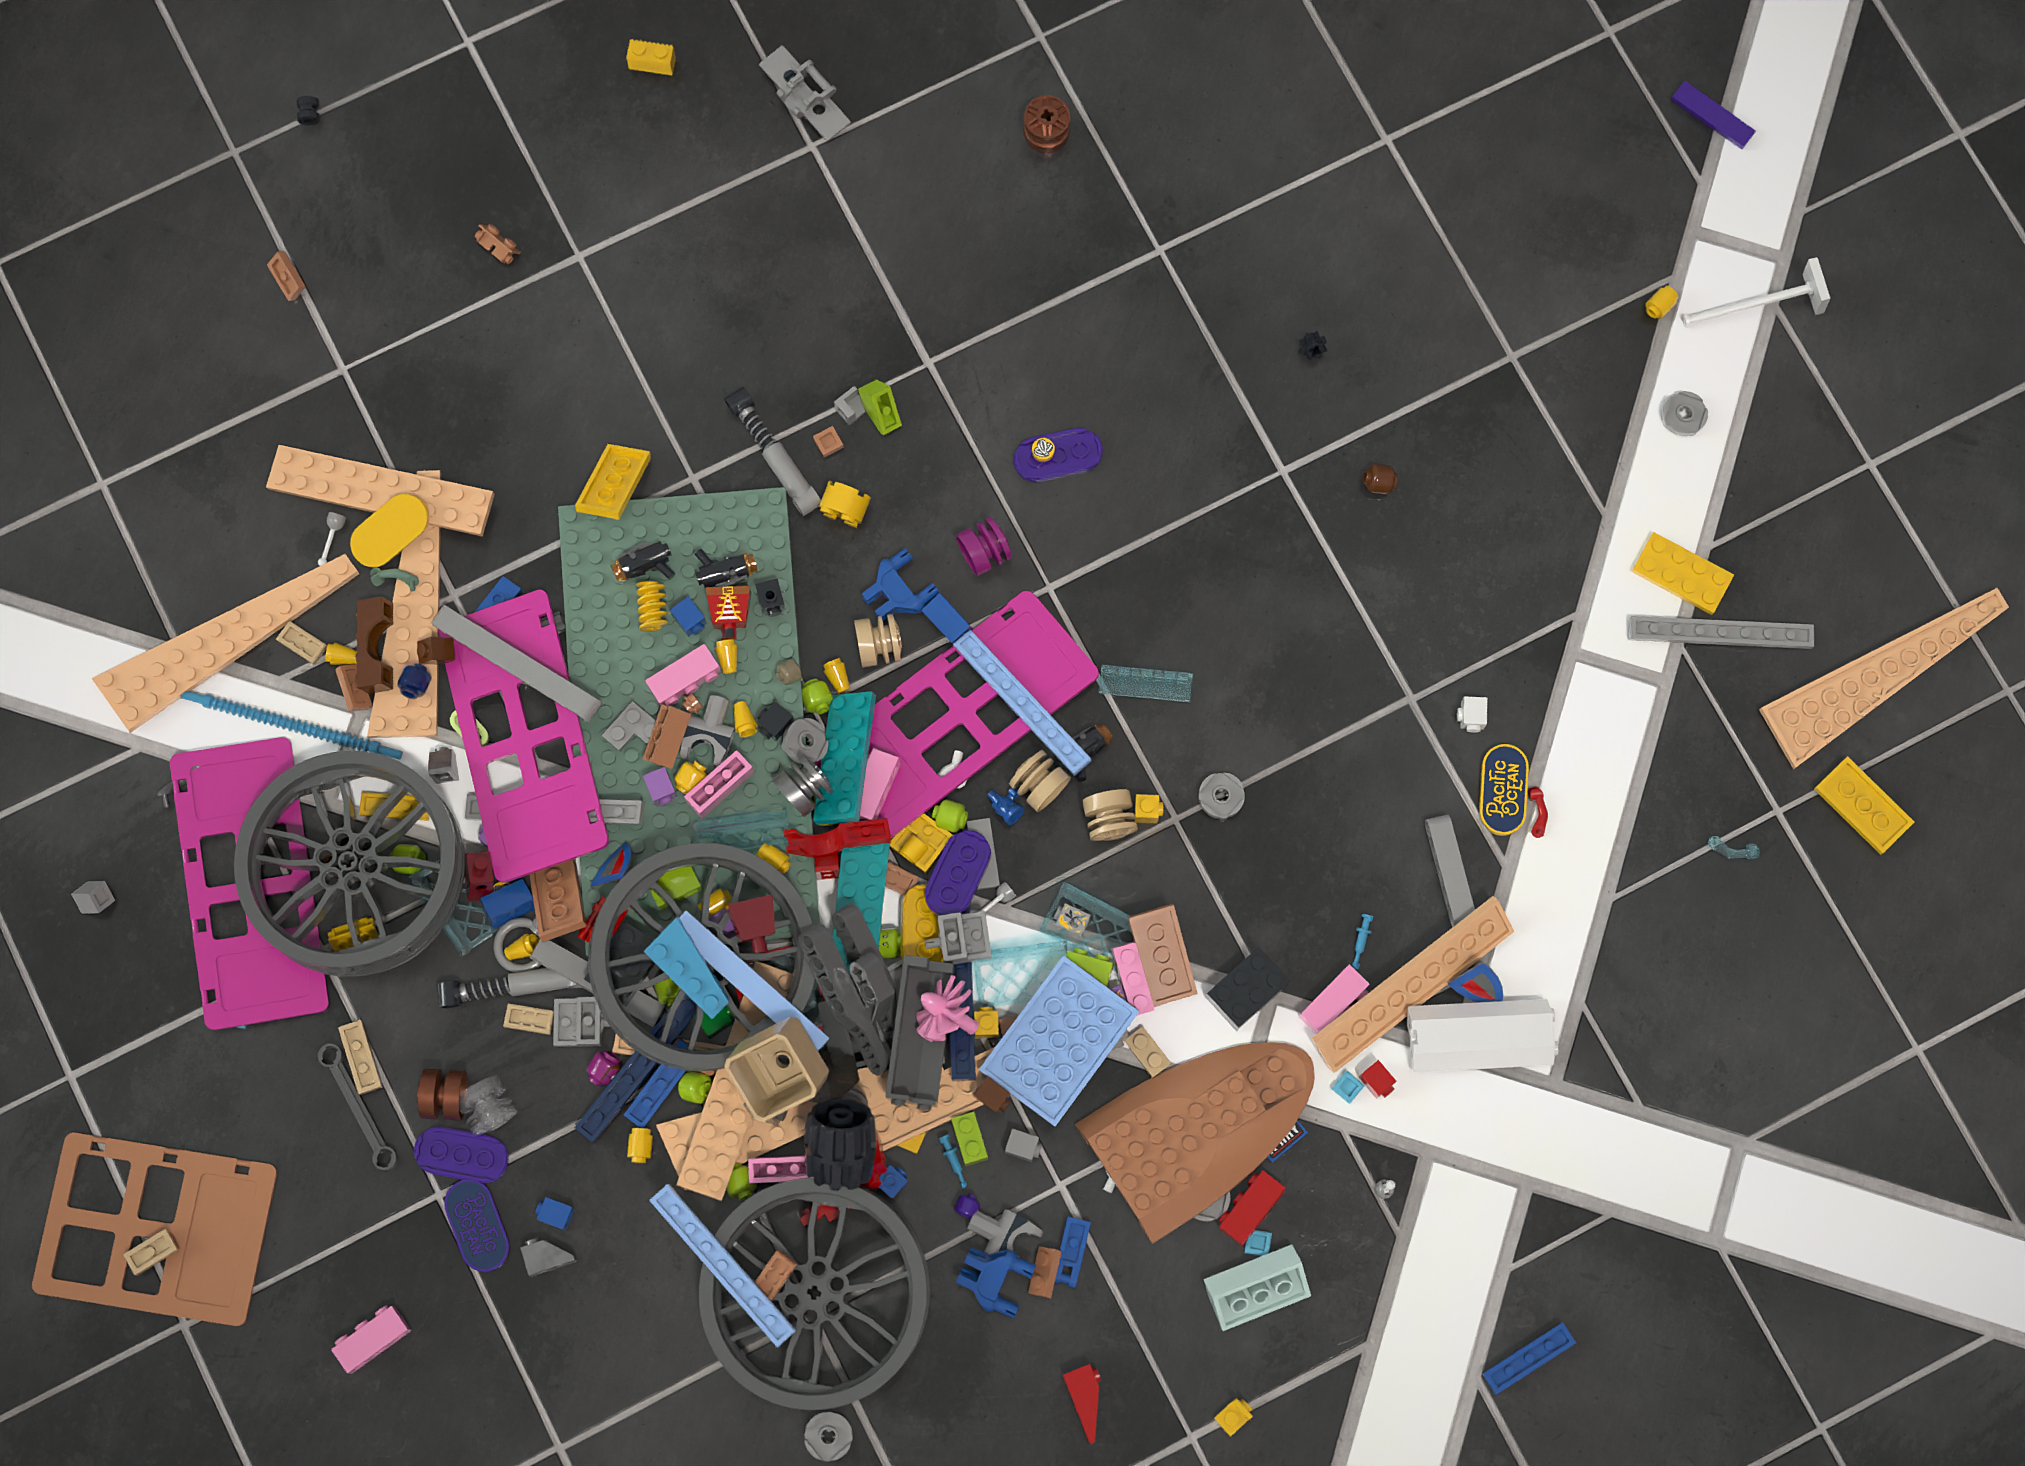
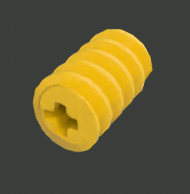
(650, 606)

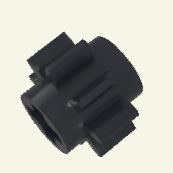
(1313, 345)

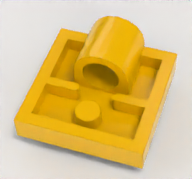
(921, 842)

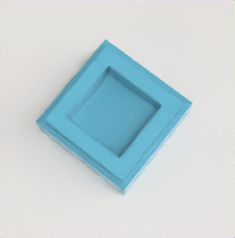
(1347, 1087)
(1258, 1243)

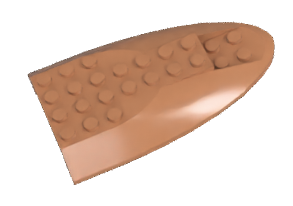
(1198, 1129)

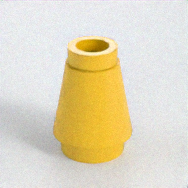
(340, 655)
(727, 655)
(837, 675)
(744, 721)
(522, 947)

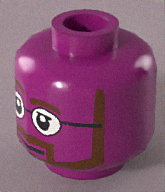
(603, 1067)

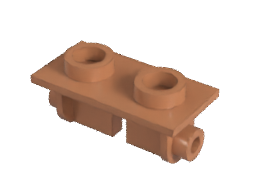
(504, 247)

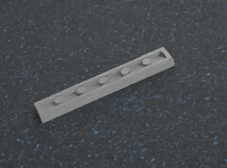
(576, 969)

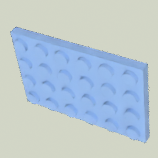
(1059, 1040)

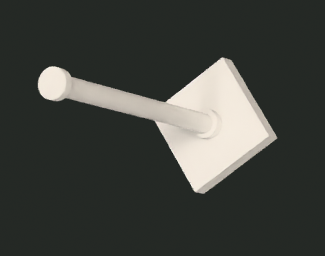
(1814, 286)

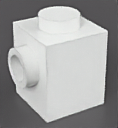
(1473, 713)

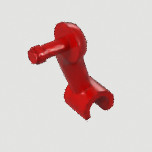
(1539, 826)

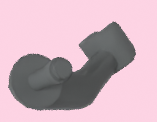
(167, 789)

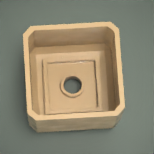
(765, 1082)

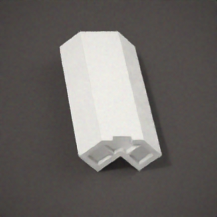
(1481, 1035)

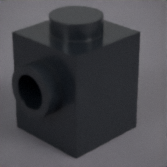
(770, 597)
(774, 721)

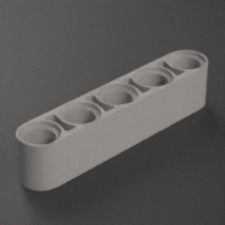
(1449, 868)

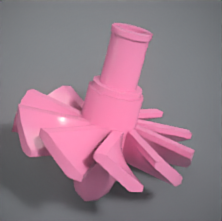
(943, 1012)

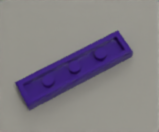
(1713, 115)

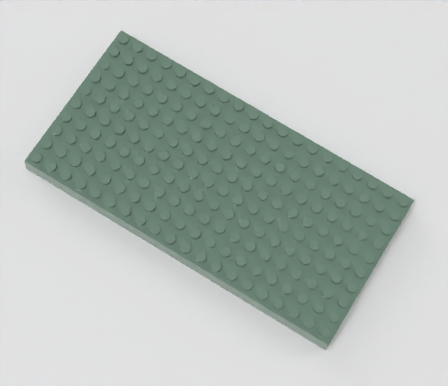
(615, 658)

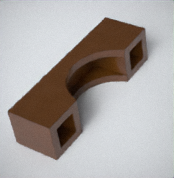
(373, 618)

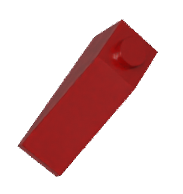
(1084, 1393)

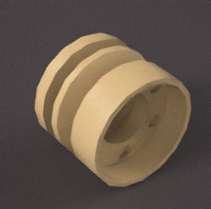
(878, 640)
(1039, 780)
(1110, 819)

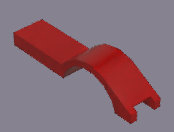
(844, 836)

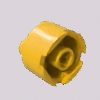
(844, 502)

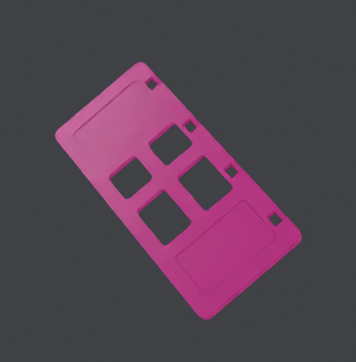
(1034, 652)
(546, 817)
(247, 972)

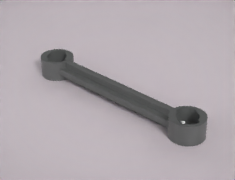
(358, 1107)

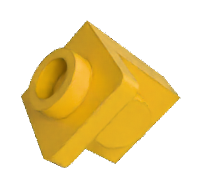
(1234, 1416)

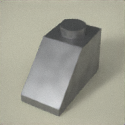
(443, 765)
(543, 1257)

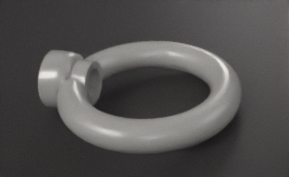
(498, 944)

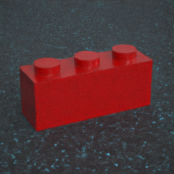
(1251, 1207)

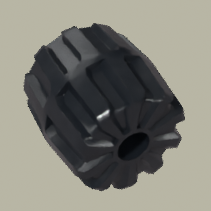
(840, 1144)

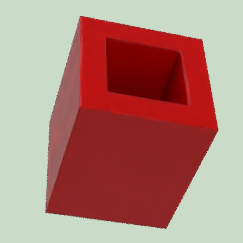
(1378, 1080)

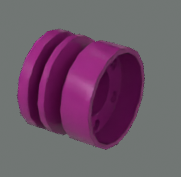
(985, 545)

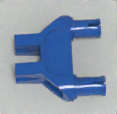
(895, 591)
(993, 1272)

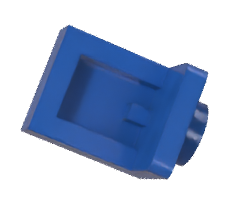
(893, 1181)

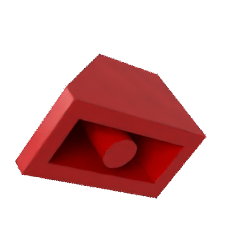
(827, 867)

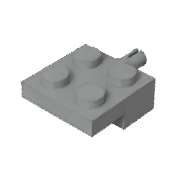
(962, 937)
(578, 1022)

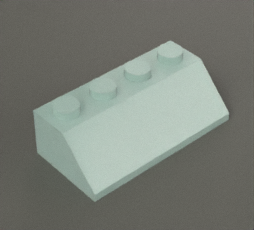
(1257, 1287)

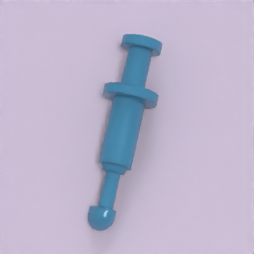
(1362, 937)
(953, 1159)

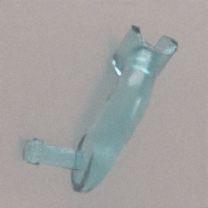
(1751, 852)

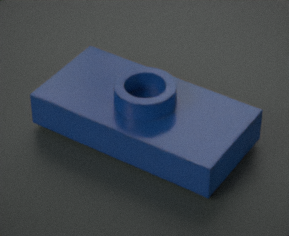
(502, 592)

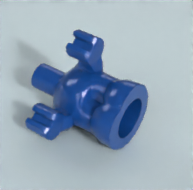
(1006, 807)

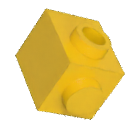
(1147, 808)
(987, 1023)

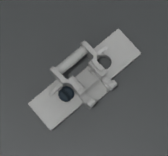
(798, 96)

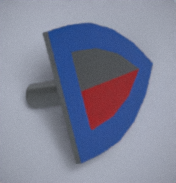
(614, 867)
(1479, 984)

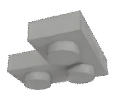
(630, 723)

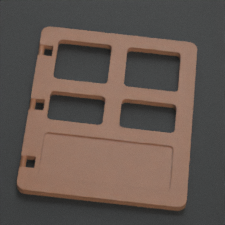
(215, 1227)

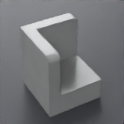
(850, 406)
(93, 897)

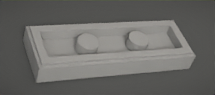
(991, 877)

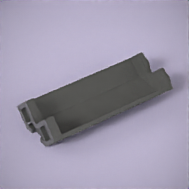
(915, 1061)

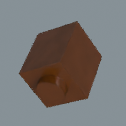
(435, 650)
(993, 1095)

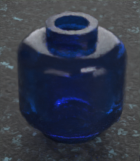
(414, 681)

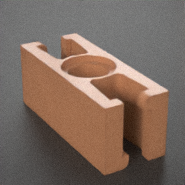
(666, 736)

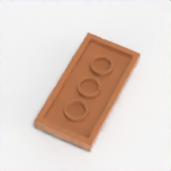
(557, 900)
(1163, 954)

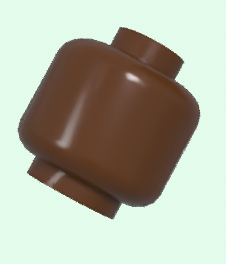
(1380, 479)

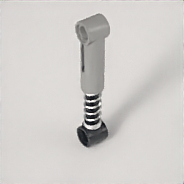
(774, 453)
(453, 993)

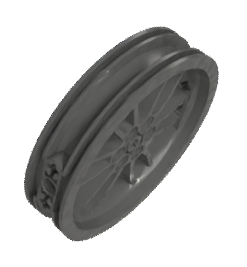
(325, 773)
(626, 895)
(800, 1392)

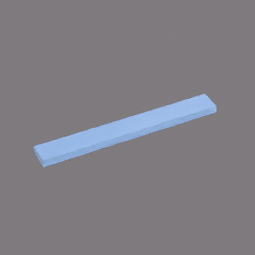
(1022, 702)
(746, 979)
(723, 1265)

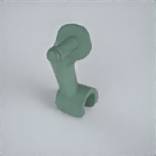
(378, 577)

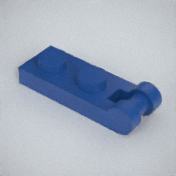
(1072, 1250)

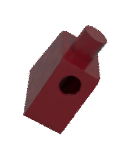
(478, 872)
(753, 921)

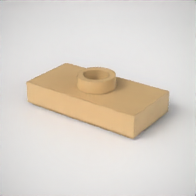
(301, 643)
(529, 1019)

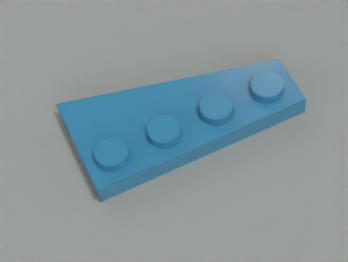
(683, 963)

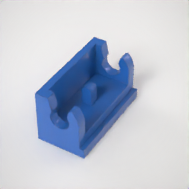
(946, 618)
(507, 903)

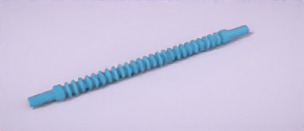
(208, 701)

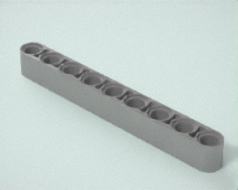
(516, 663)

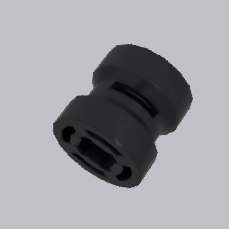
(308, 110)

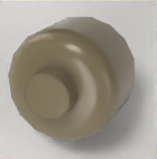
(788, 672)

